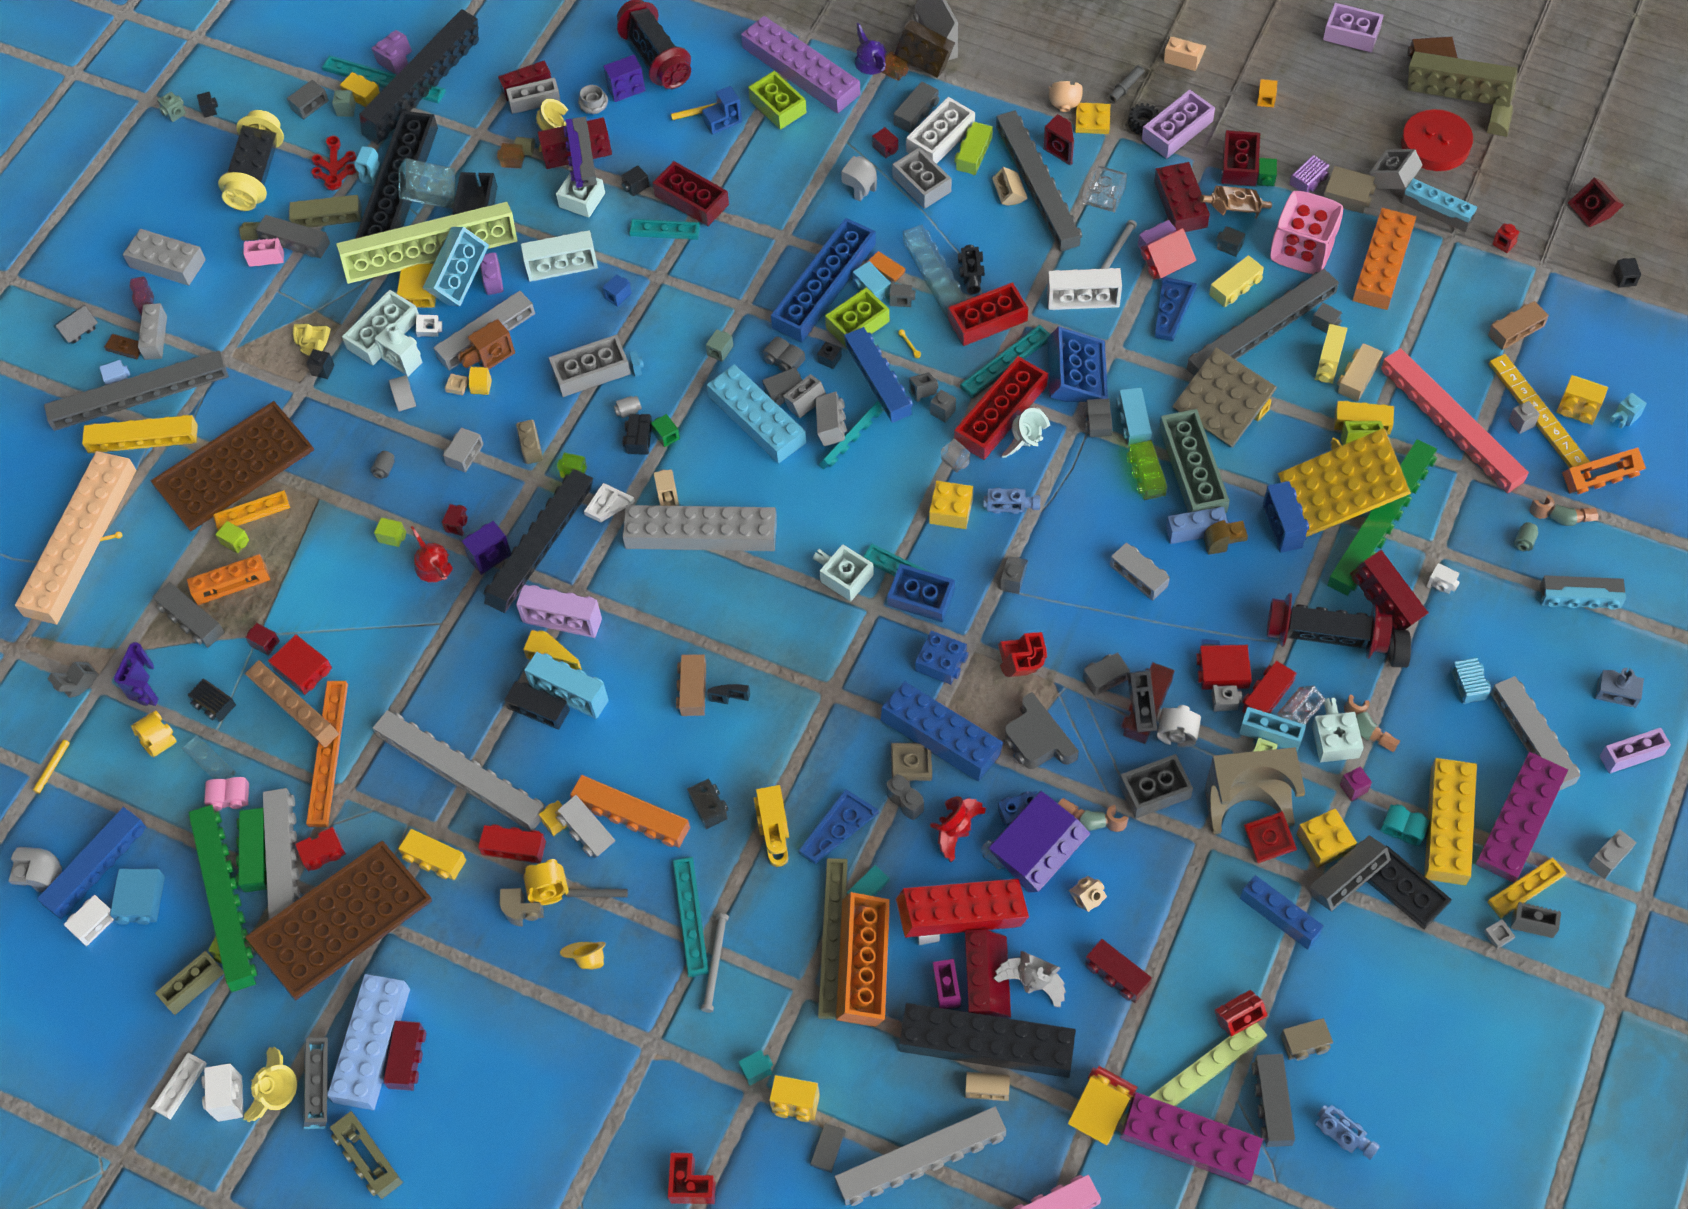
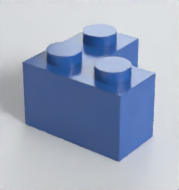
(724, 113)

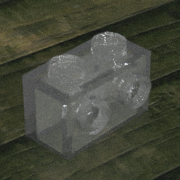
(1302, 705)

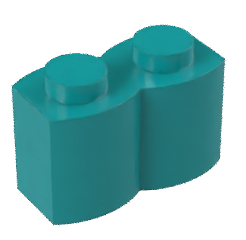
(1405, 825)

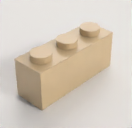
(1359, 372)

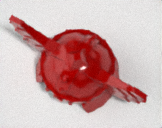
(431, 561)
(956, 824)

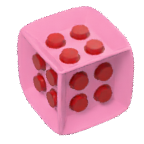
(1306, 232)

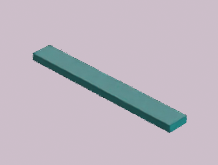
(381, 78)

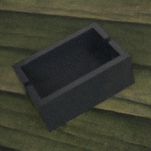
(471, 195)

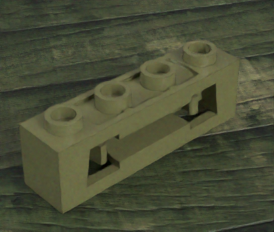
(346, 1128)

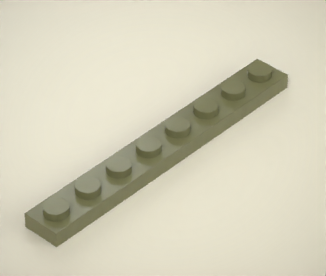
(834, 894)

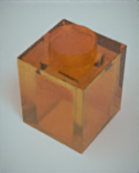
(511, 155)

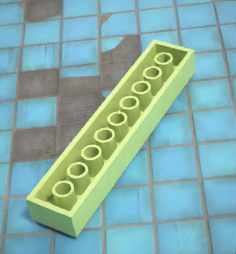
(421, 242)

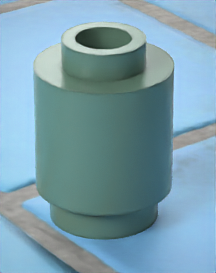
(1526, 536)

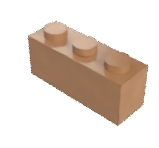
(1518, 325)
(691, 685)

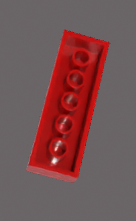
(1000, 406)
(961, 907)

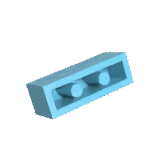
(1133, 416)
(1272, 728)

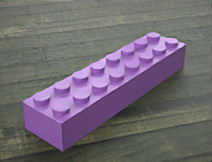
(801, 64)

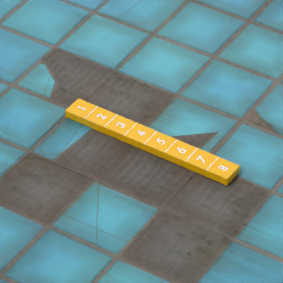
(1547, 421)

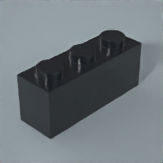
(537, 704)

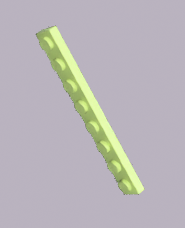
(1208, 1066)

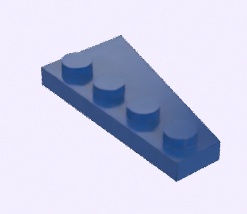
(1172, 306)

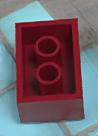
(1240, 158)

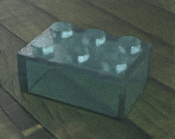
(426, 183)

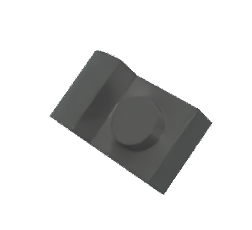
(76, 680)

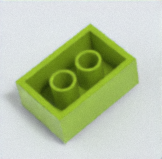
(777, 100)
(857, 312)

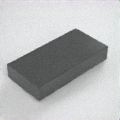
(828, 1147)

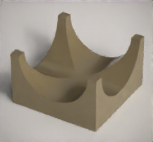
(1254, 776)

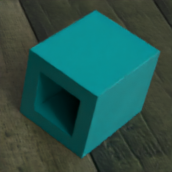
(756, 1067)

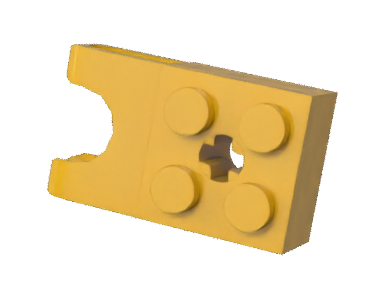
(772, 822)

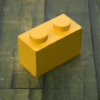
(362, 89)

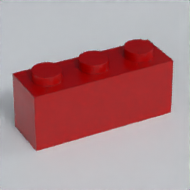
(1270, 689)
(512, 843)

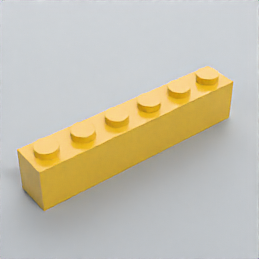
(140, 434)

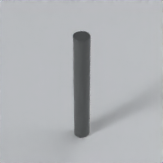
(597, 893)

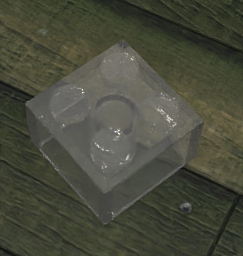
(1104, 188)

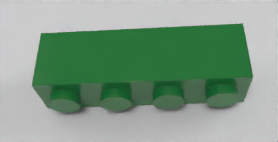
(252, 851)

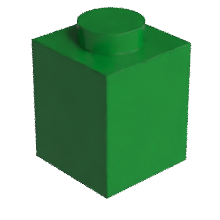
(1267, 172)
(665, 430)

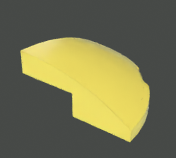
(310, 337)

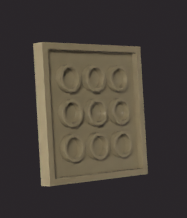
(1225, 396)

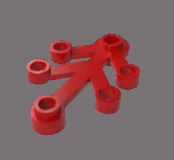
(333, 180)

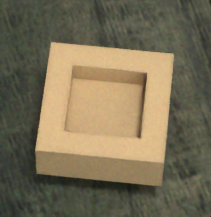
(456, 384)

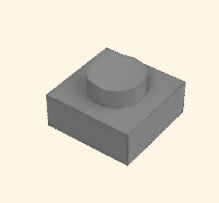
(1499, 934)

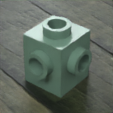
(171, 106)

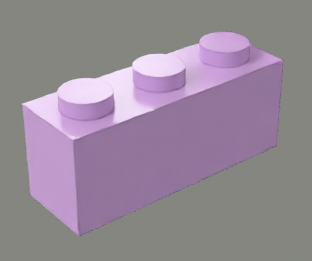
(1635, 750)

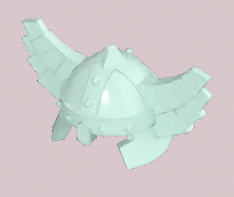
(1027, 429)

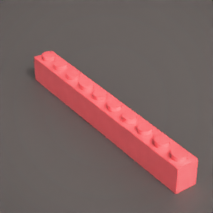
(1454, 421)

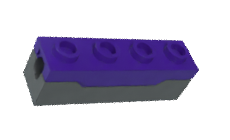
(581, 152)

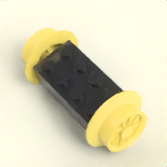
(245, 180)

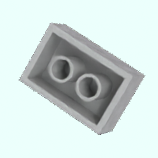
(922, 178)

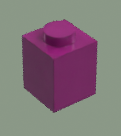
(1355, 783)

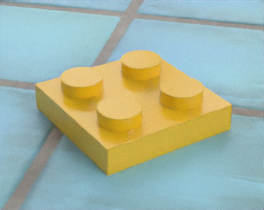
(1093, 118)

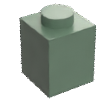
(344, 103)
(719, 345)

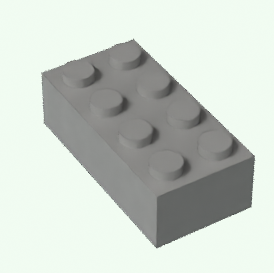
(164, 257)
(589, 365)

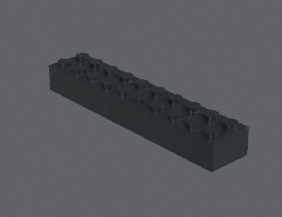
(419, 76)
(411, 141)

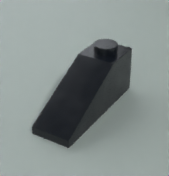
(1142, 700)

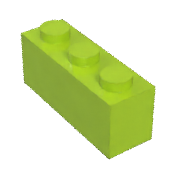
(973, 148)

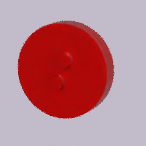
(1439, 139)

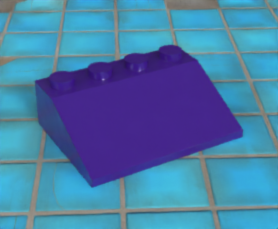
(1038, 842)

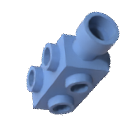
(1008, 498)
(1342, 1131)

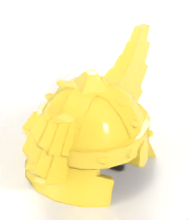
(550, 115)
(271, 1086)

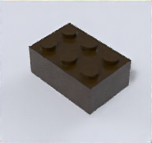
(924, 48)

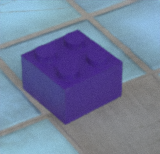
(624, 78)
(486, 547)

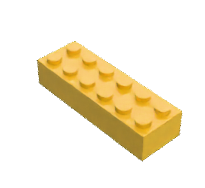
(1451, 821)

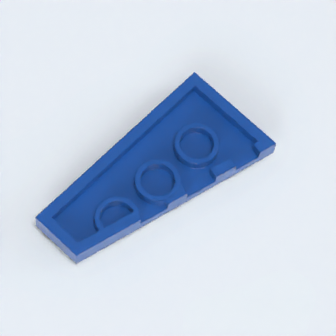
(839, 824)

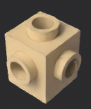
(1088, 893)

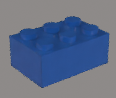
(1285, 516)
(921, 592)

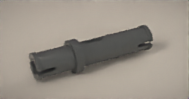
(1122, 88)

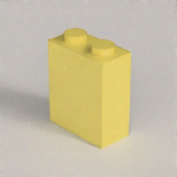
(1331, 353)

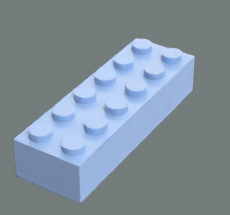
(368, 1042)

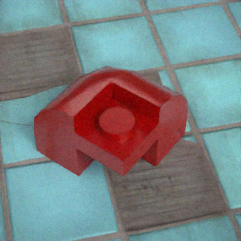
(1023, 655)

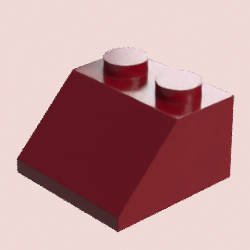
(1059, 139)
(1595, 203)

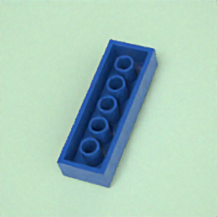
(941, 731)

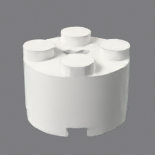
(1179, 726)

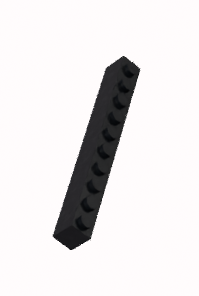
(538, 541)

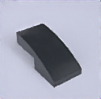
(723, 692)

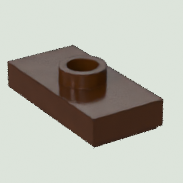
(123, 346)

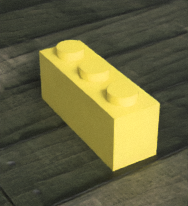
(1236, 281)

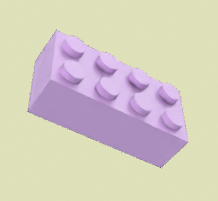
(1178, 124)
(559, 611)

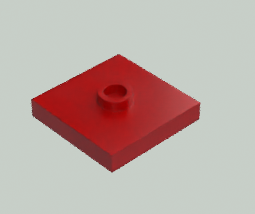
(1270, 837)

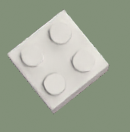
(223, 1092)

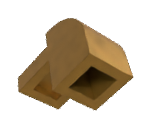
(1221, 534)

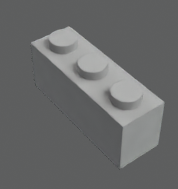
(532, 95)
(152, 331)
(830, 418)
(1139, 571)
(584, 827)

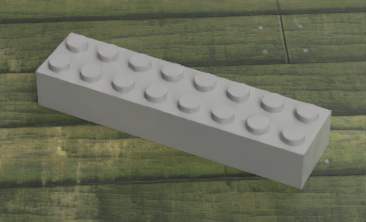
(700, 528)

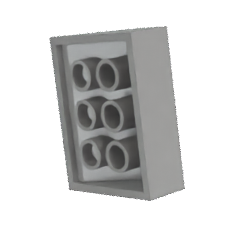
(939, 18)

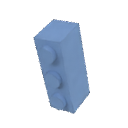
(1193, 524)

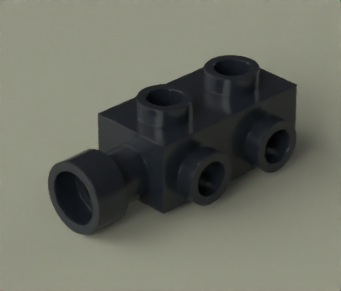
(971, 269)

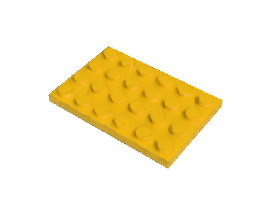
(1347, 481)

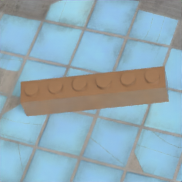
(292, 703)

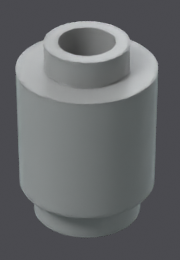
(627, 406)

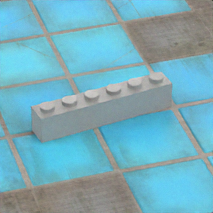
(509, 312)
(1532, 726)

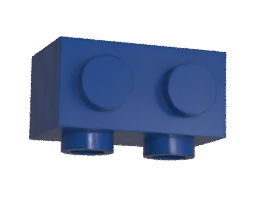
(1011, 807)

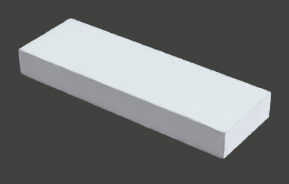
(179, 1086)

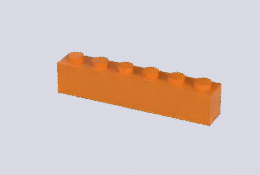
(631, 812)

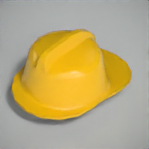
(586, 954)

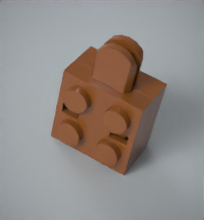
(488, 346)

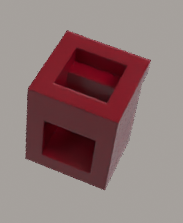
(455, 519)

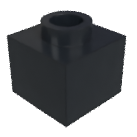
(207, 104)
(829, 355)

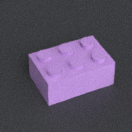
(1353, 27)

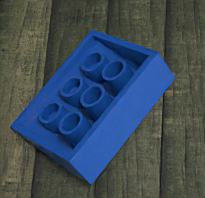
(1076, 366)

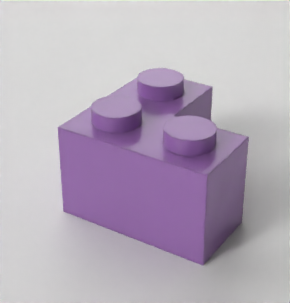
(392, 52)

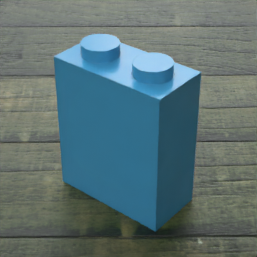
(137, 896)

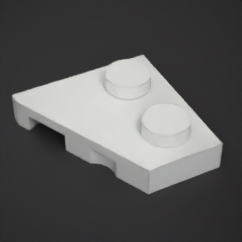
(607, 503)

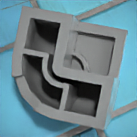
(860, 175)
(34, 868)

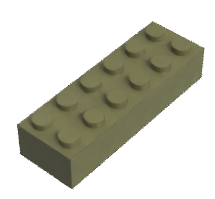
(1462, 79)

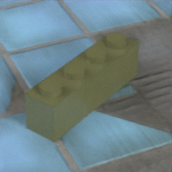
(326, 211)

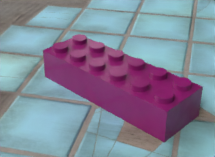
(1521, 817)
(1191, 1138)

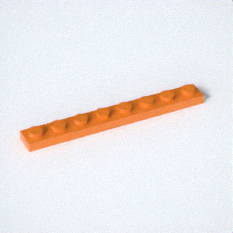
(327, 757)

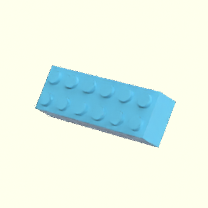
(756, 413)

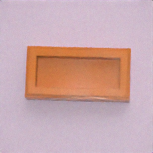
(887, 266)

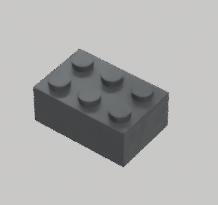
(1155, 786)

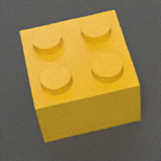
(1582, 399)
(951, 505)
(1326, 838)
(794, 1098)

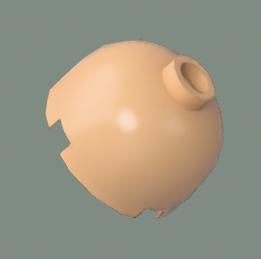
(1064, 95)

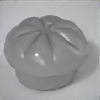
(592, 99)

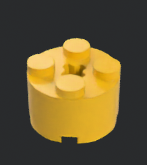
(153, 734)
(545, 882)

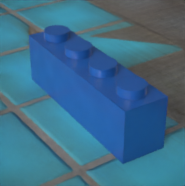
(1281, 912)

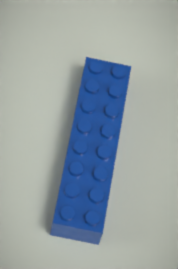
(823, 280)

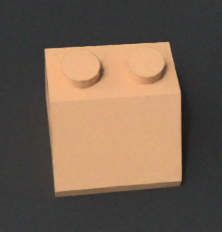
(1183, 53)

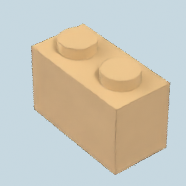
(666, 488)

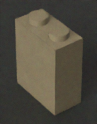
(1350, 189)

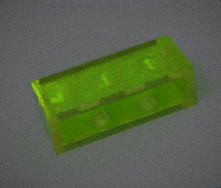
(1147, 470)

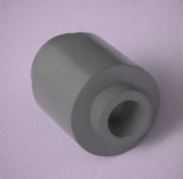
(383, 464)

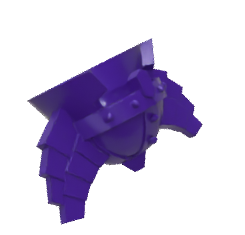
(869, 54)

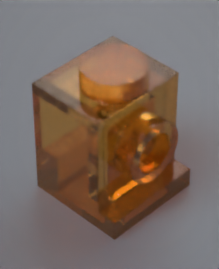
(895, 67)

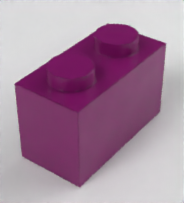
(946, 984)

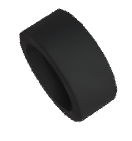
(1400, 648)

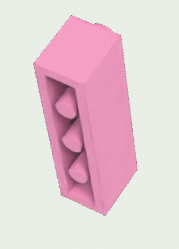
(1076, 1195)

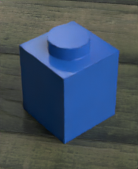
(617, 290)

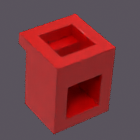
(1509, 233)

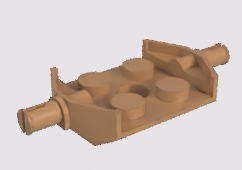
(1235, 199)

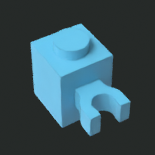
(1629, 410)

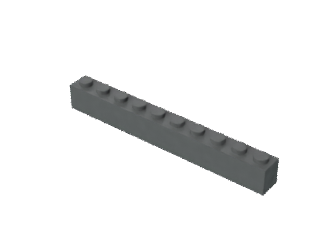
(1038, 180)
(1269, 319)
(136, 390)

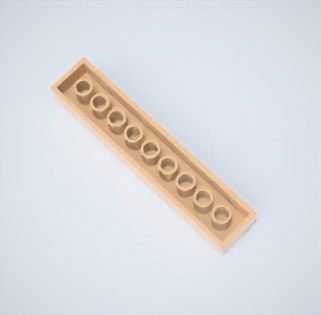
(76, 538)

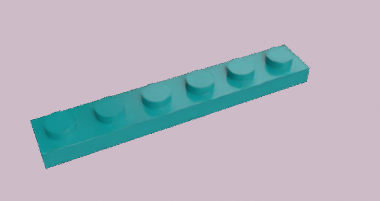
(852, 435)

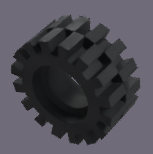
(1138, 112)

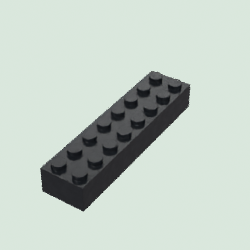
(987, 1040)

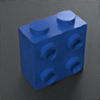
(941, 657)

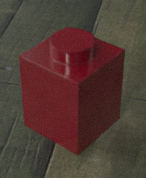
(885, 142)
(262, 639)

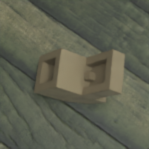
(516, 910)

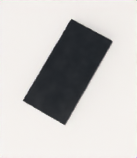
(1409, 890)

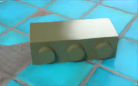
(189, 982)

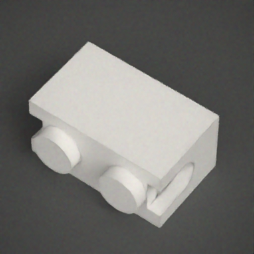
(89, 920)

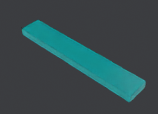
(994, 369)
(690, 917)

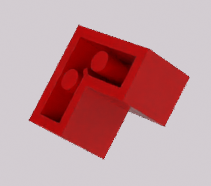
(685, 1186)

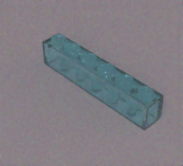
(933, 268)

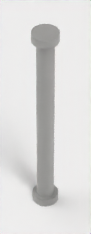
(1130, 225)
(707, 1006)

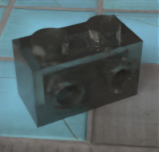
(707, 803)

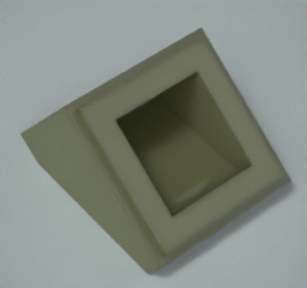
(248, 231)

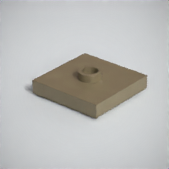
(911, 761)

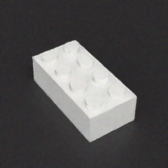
(941, 129)
(1084, 289)

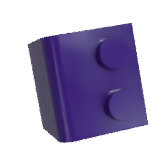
(133, 678)

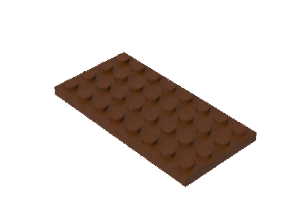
(232, 465)
(338, 920)

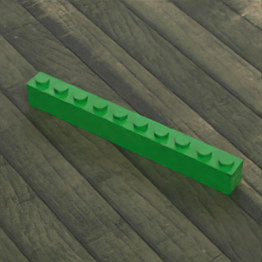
(1381, 519)
(222, 898)

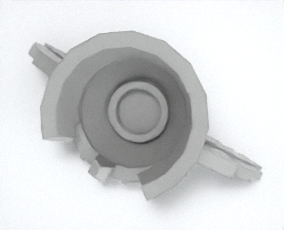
(1034, 975)

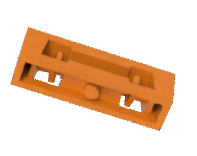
(1576, 481)
(228, 579)

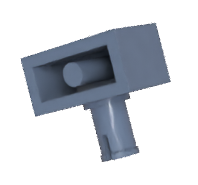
(1620, 688)

